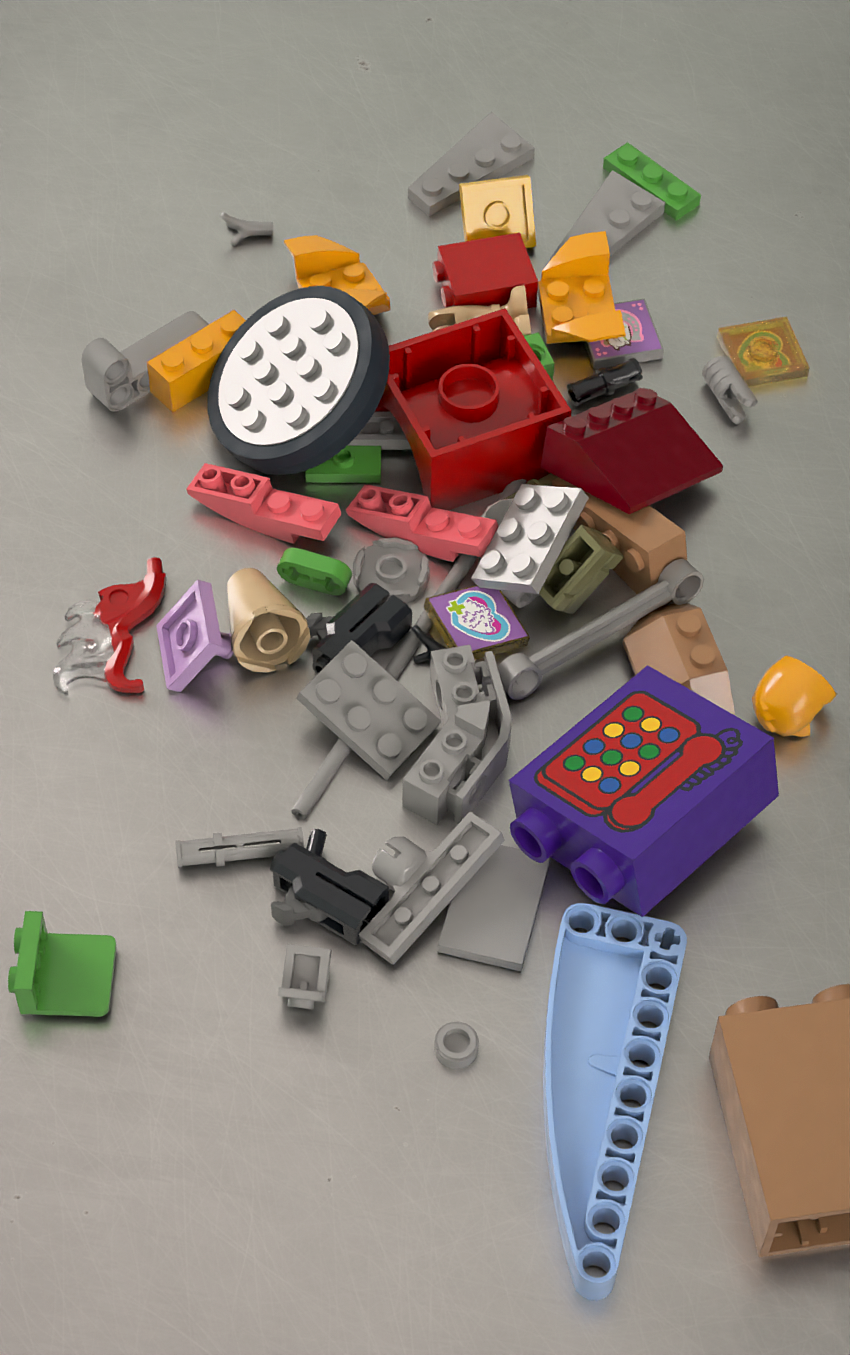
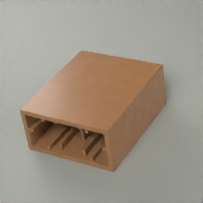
(788, 1116)

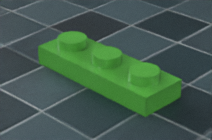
(653, 178)

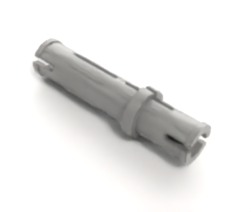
(189, 851)

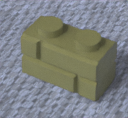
(579, 569)

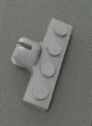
(425, 883)

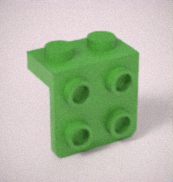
(61, 970)

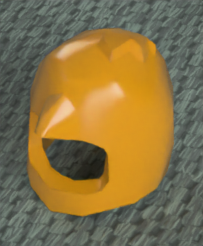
(790, 697)

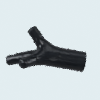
(428, 641)

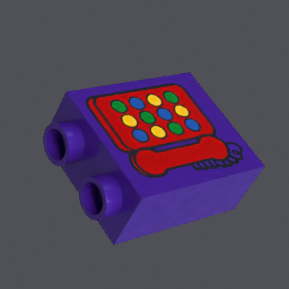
(643, 791)

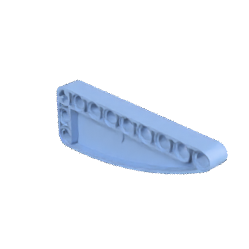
(589, 1042)

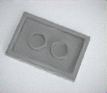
(496, 910)

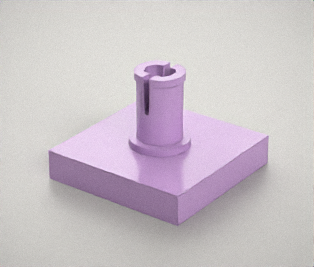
(191, 636)

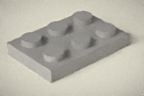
(530, 538)
(368, 710)

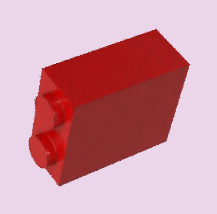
(485, 271)

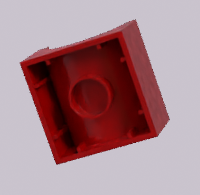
(472, 407)

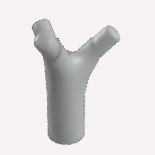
(247, 228)

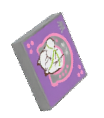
(639, 342)

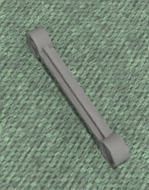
(676, 583)

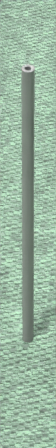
(394, 668)

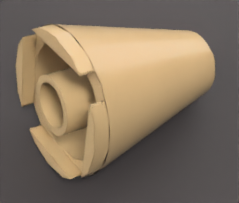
(263, 623)

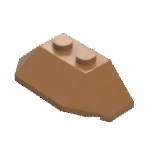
(681, 647)

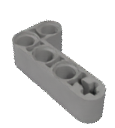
(123, 376)

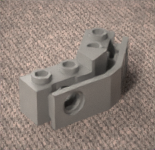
(451, 768)

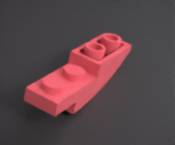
(256, 505)
(412, 518)

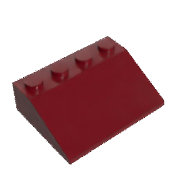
(629, 451)

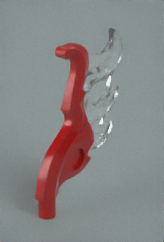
(102, 634)

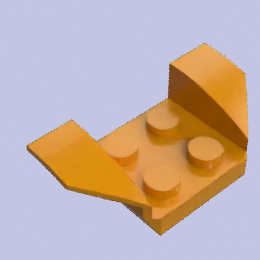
(336, 266)
(578, 292)

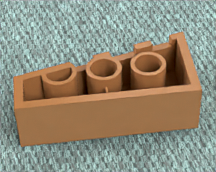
(643, 538)

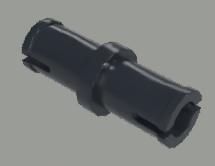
(605, 381)

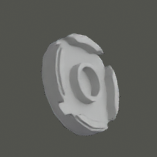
(394, 566)

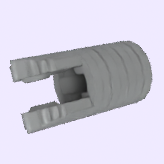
(728, 387)

